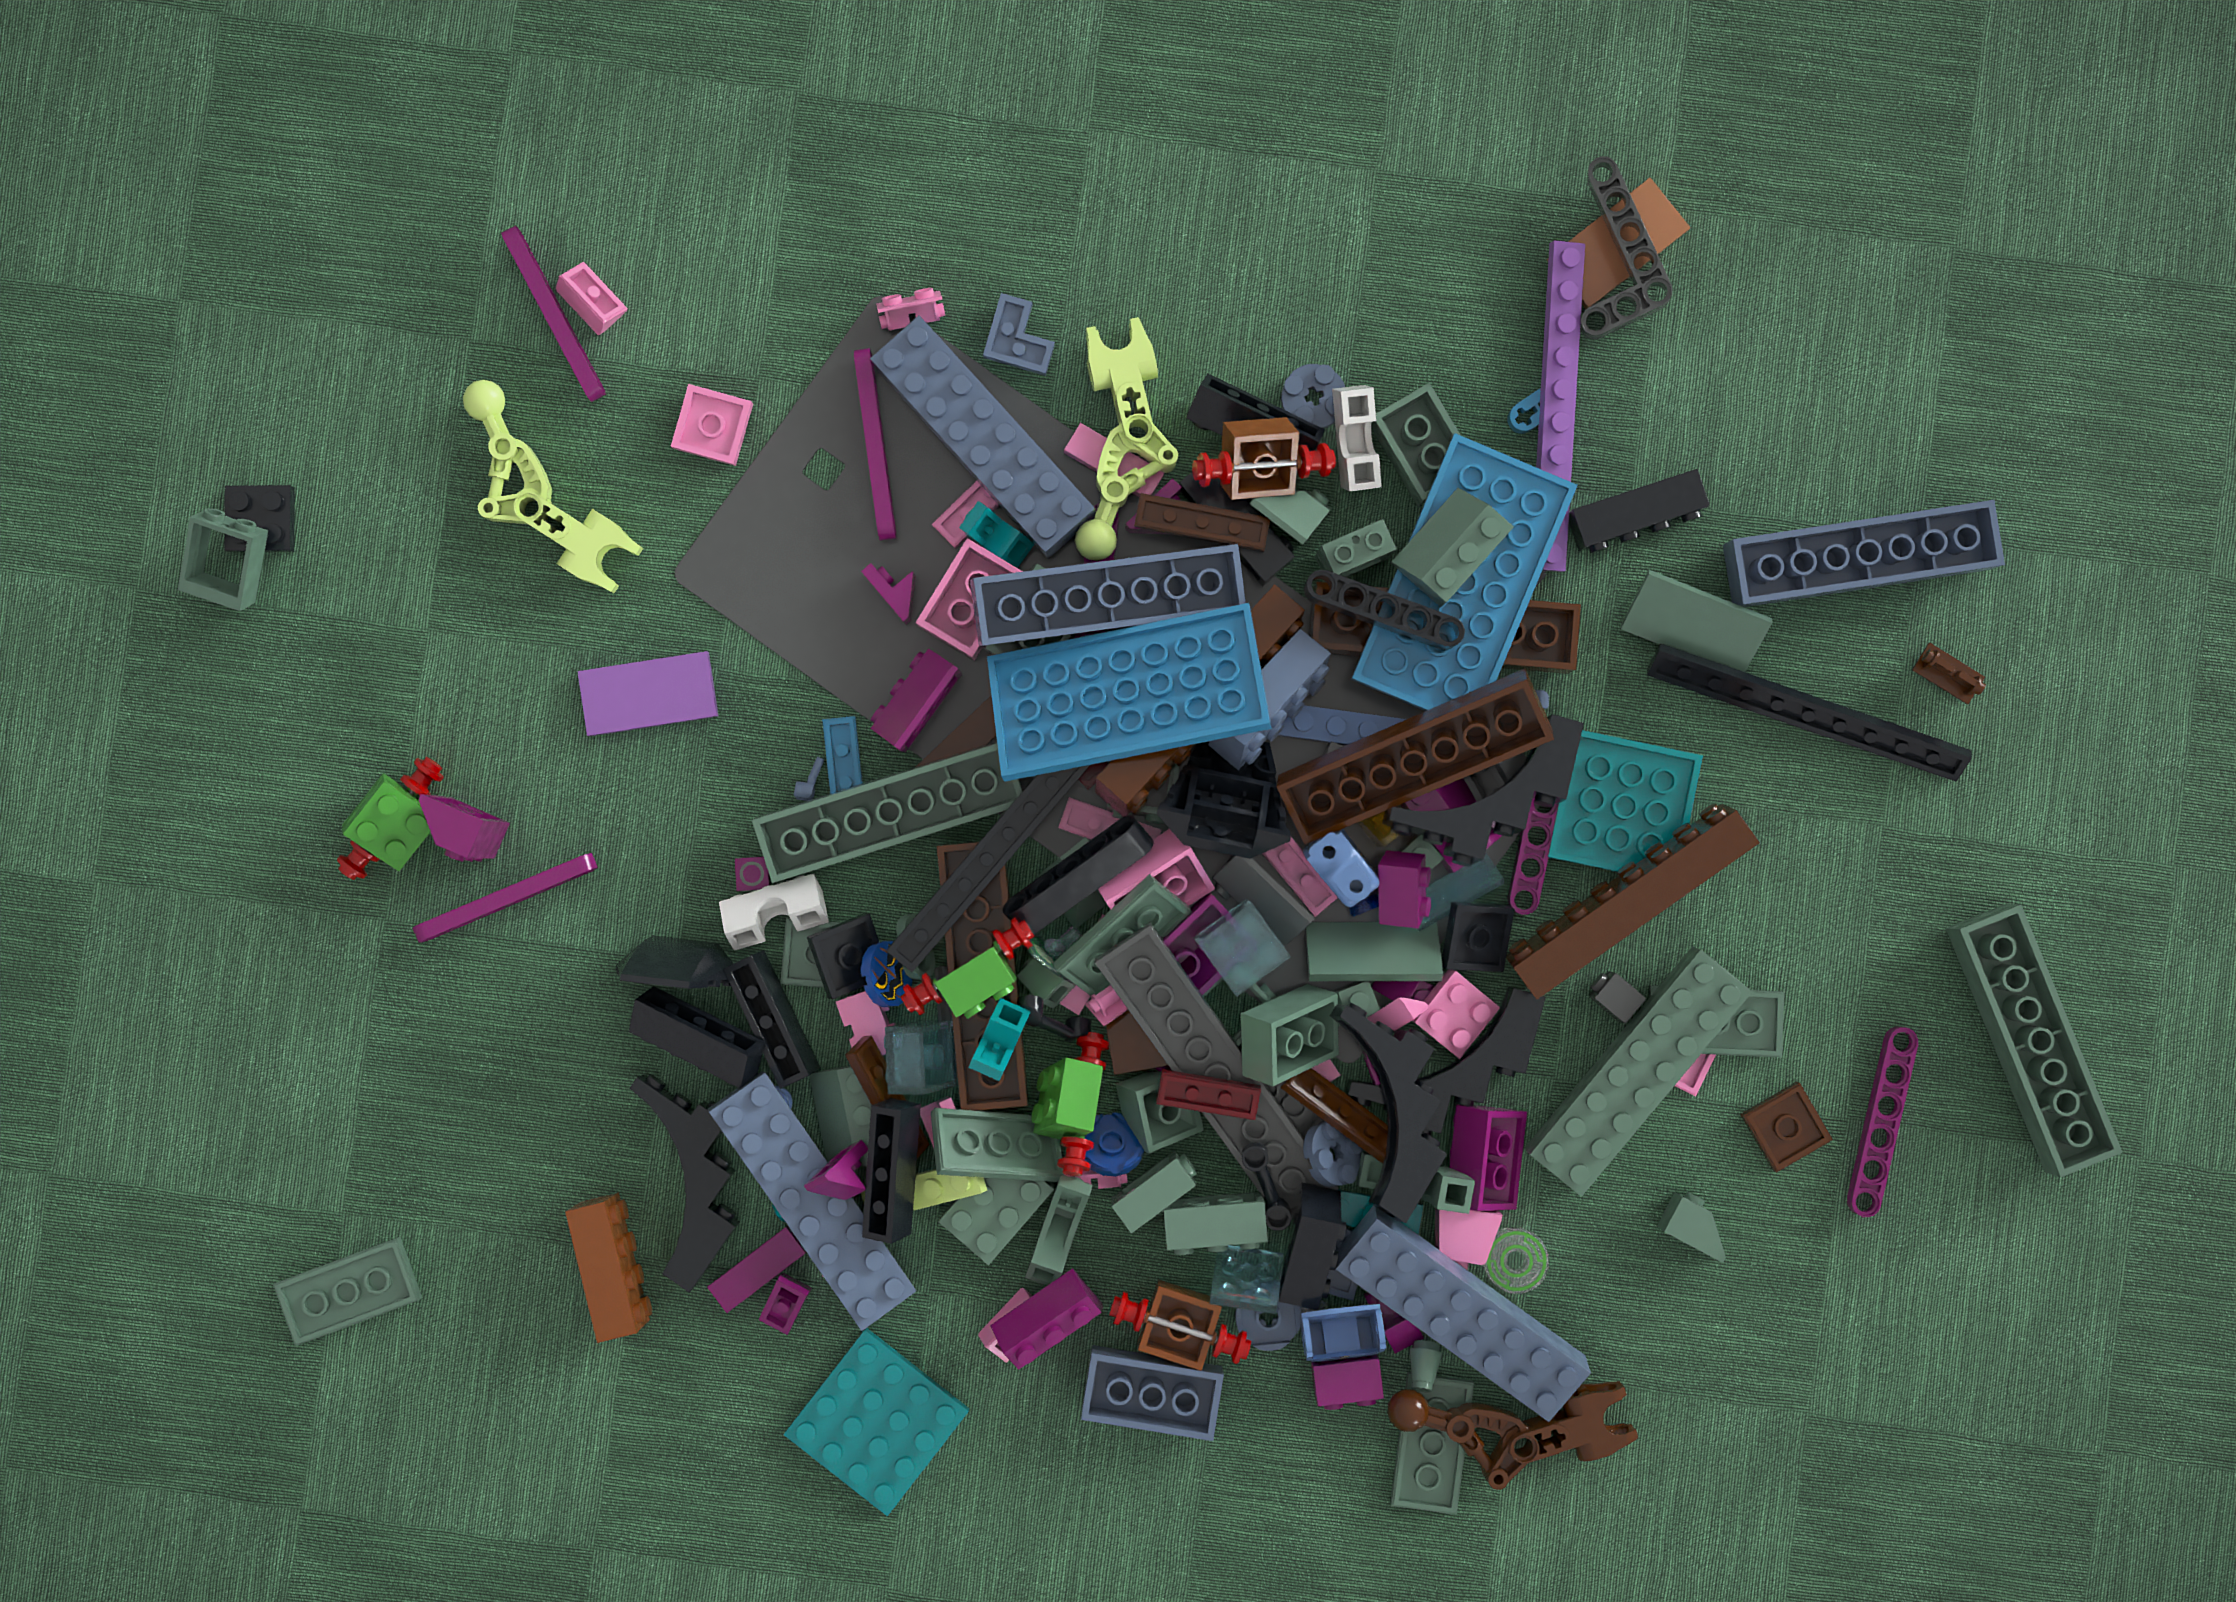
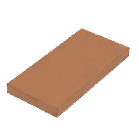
(1602, 261)

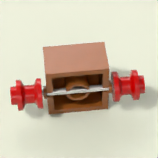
(1261, 459)
(1179, 1326)

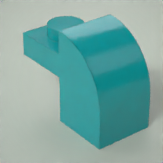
(996, 535)
(999, 1039)

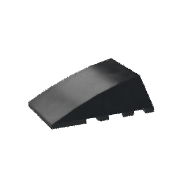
(1226, 807)
(675, 963)

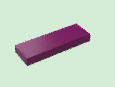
(756, 1269)

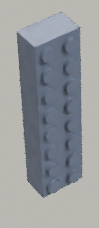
(983, 436)
(1863, 554)
(1105, 594)
(827, 1227)
(1462, 1313)

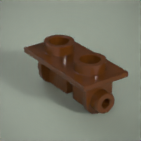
(1949, 674)

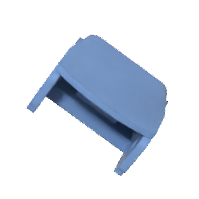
(1343, 867)
(1342, 1333)

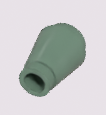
(1424, 1364)

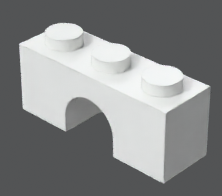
(1356, 456)
(747, 914)

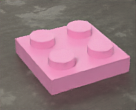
(712, 424)
(1456, 1013)

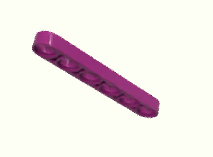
(553, 313)
(875, 444)
(1538, 853)
(505, 897)
(1889, 1123)

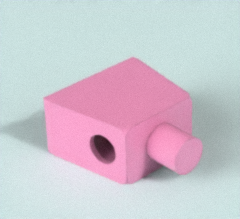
(1466, 1236)

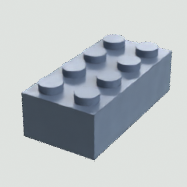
(1287, 681)
(1151, 1393)

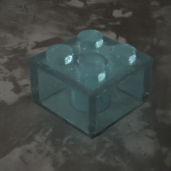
(1242, 947)
(920, 1057)

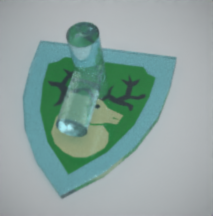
(1049, 951)

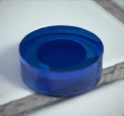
(1365, 905)

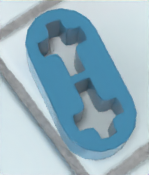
(1524, 406)

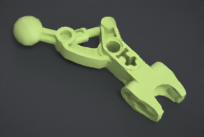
(1124, 374)
(584, 541)

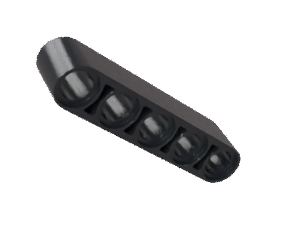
(1400, 610)
(1080, 874)

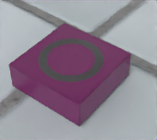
(751, 874)

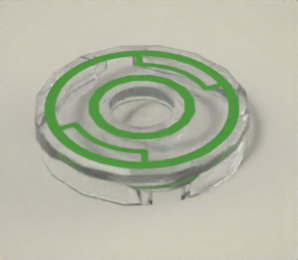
(1534, 1266)

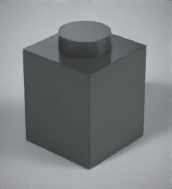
(1616, 996)

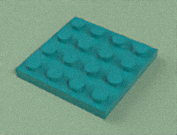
(1622, 801)
(876, 1421)

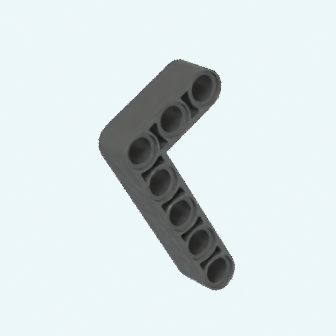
(1628, 251)

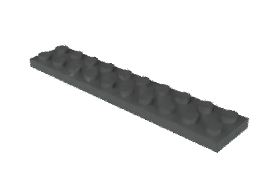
(1198, 1044)

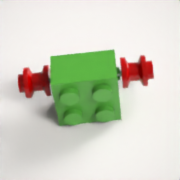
(389, 821)
(976, 980)
(1070, 1102)

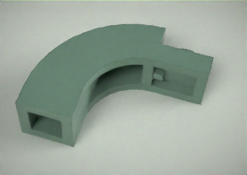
(1447, 1190)
(1058, 1229)

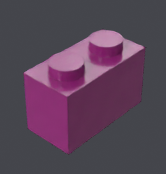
(1403, 889)
(1347, 1382)

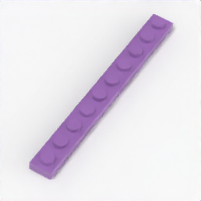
(1560, 374)

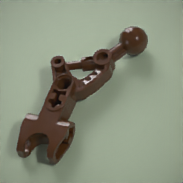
(1575, 1426)

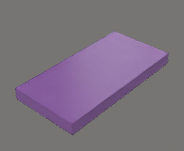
(648, 693)

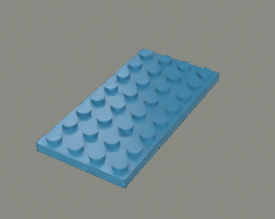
(1490, 599)
(1127, 692)

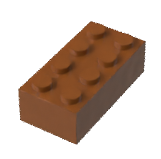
(609, 1267)

